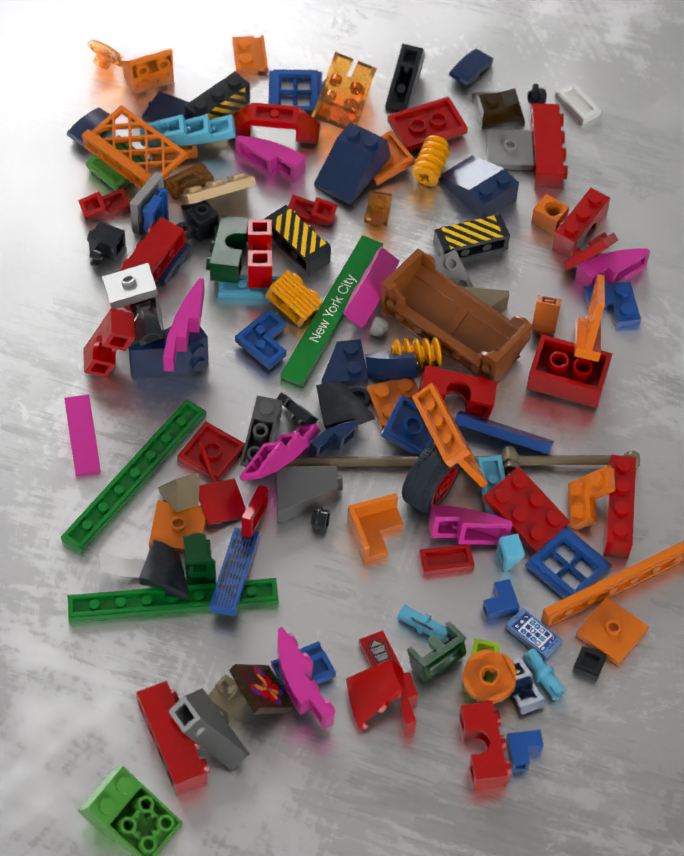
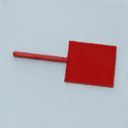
(220, 499)

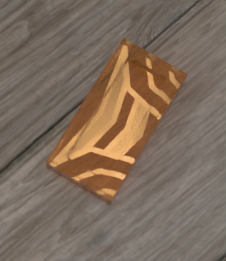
(193, 176)

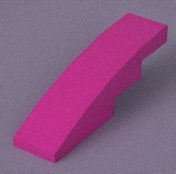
(368, 291)
(185, 321)
(278, 454)

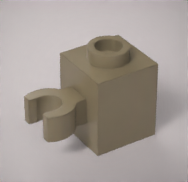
(227, 697)

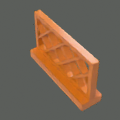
(118, 159)
(589, 328)
(446, 433)

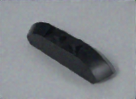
(148, 321)

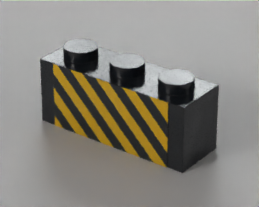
(220, 99)
(473, 237)
(299, 240)

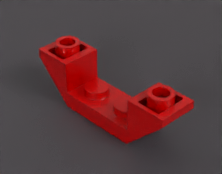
(277, 117)

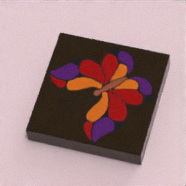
(261, 689)

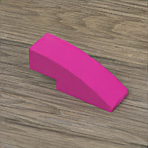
(271, 156)
(613, 265)
(82, 435)
(467, 525)

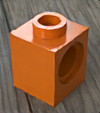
(549, 214)

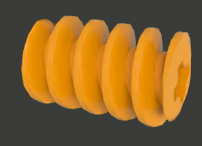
(431, 160)
(423, 352)

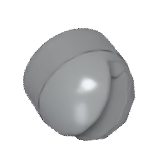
(379, 327)

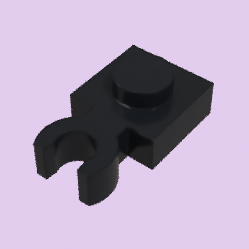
(299, 413)

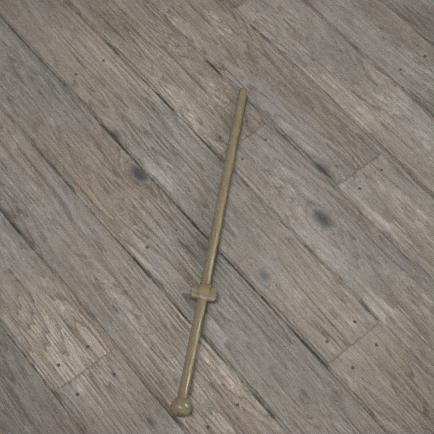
(510, 460)

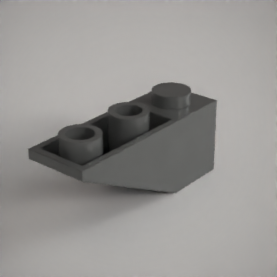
(262, 427)
(208, 728)

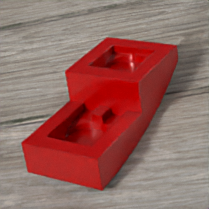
(106, 206)
(317, 212)
(408, 700)

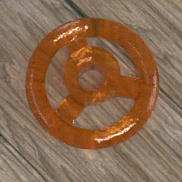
(105, 54)

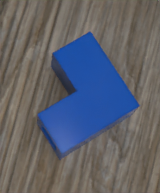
(504, 602)
(520, 745)

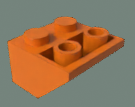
(149, 70)

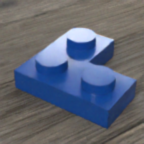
(622, 302)
(258, 339)

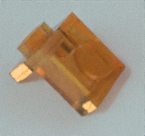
(378, 209)

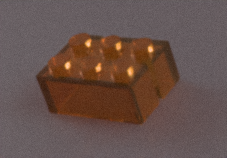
(342, 96)

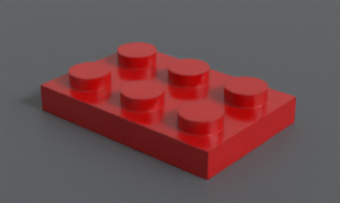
(426, 120)
(528, 508)

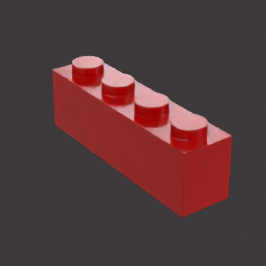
(547, 146)
(157, 249)
(620, 509)
(175, 748)

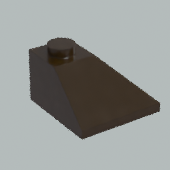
(498, 108)

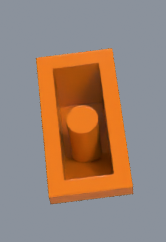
(546, 315)

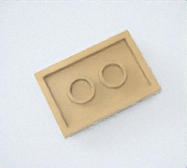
(216, 188)

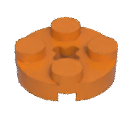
(493, 662)

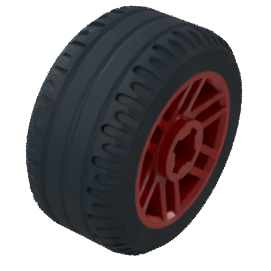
(429, 480)

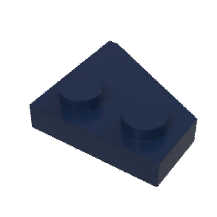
(347, 364)

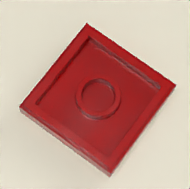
(220, 447)

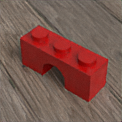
(585, 215)
(259, 253)
(113, 334)
(475, 391)
(481, 723)

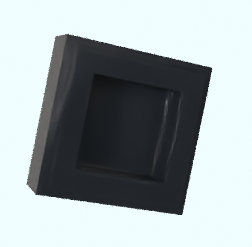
(589, 663)

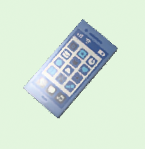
(533, 633)

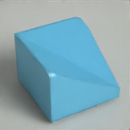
(510, 551)

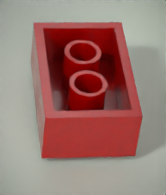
(568, 377)

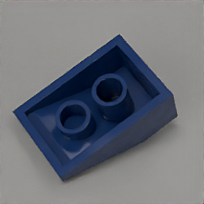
(352, 163)
(481, 186)
(147, 360)

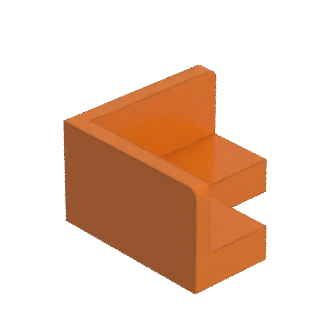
(372, 520)

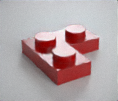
(596, 246)

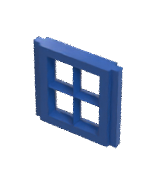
(289, 74)
(582, 549)

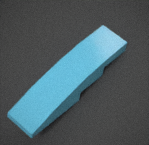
(193, 130)

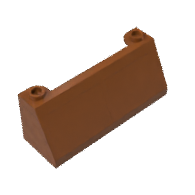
(465, 326)

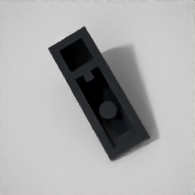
(405, 77)

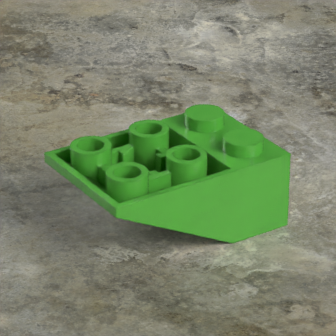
(130, 814)

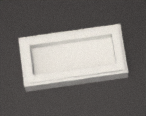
(578, 103)

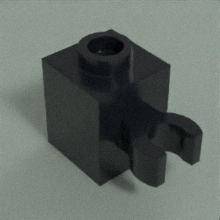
(200, 221)
(105, 242)

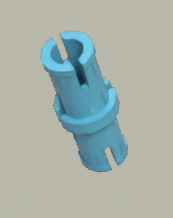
(409, 615)
(544, 674)

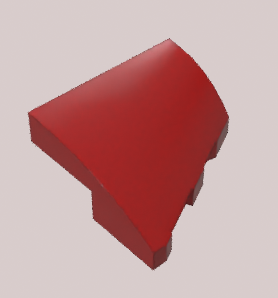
(374, 690)

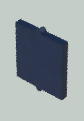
(164, 107)

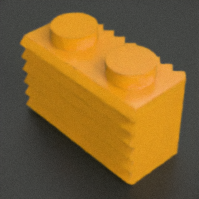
(294, 298)

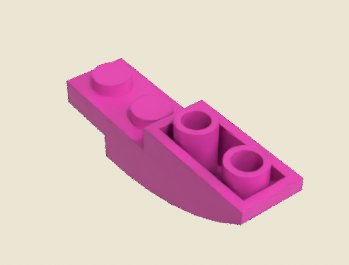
(298, 681)

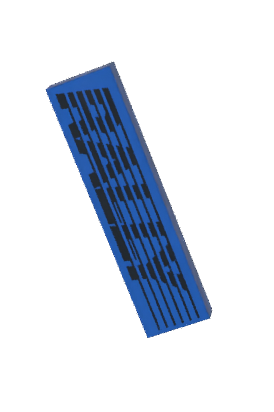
(503, 432)
(234, 573)

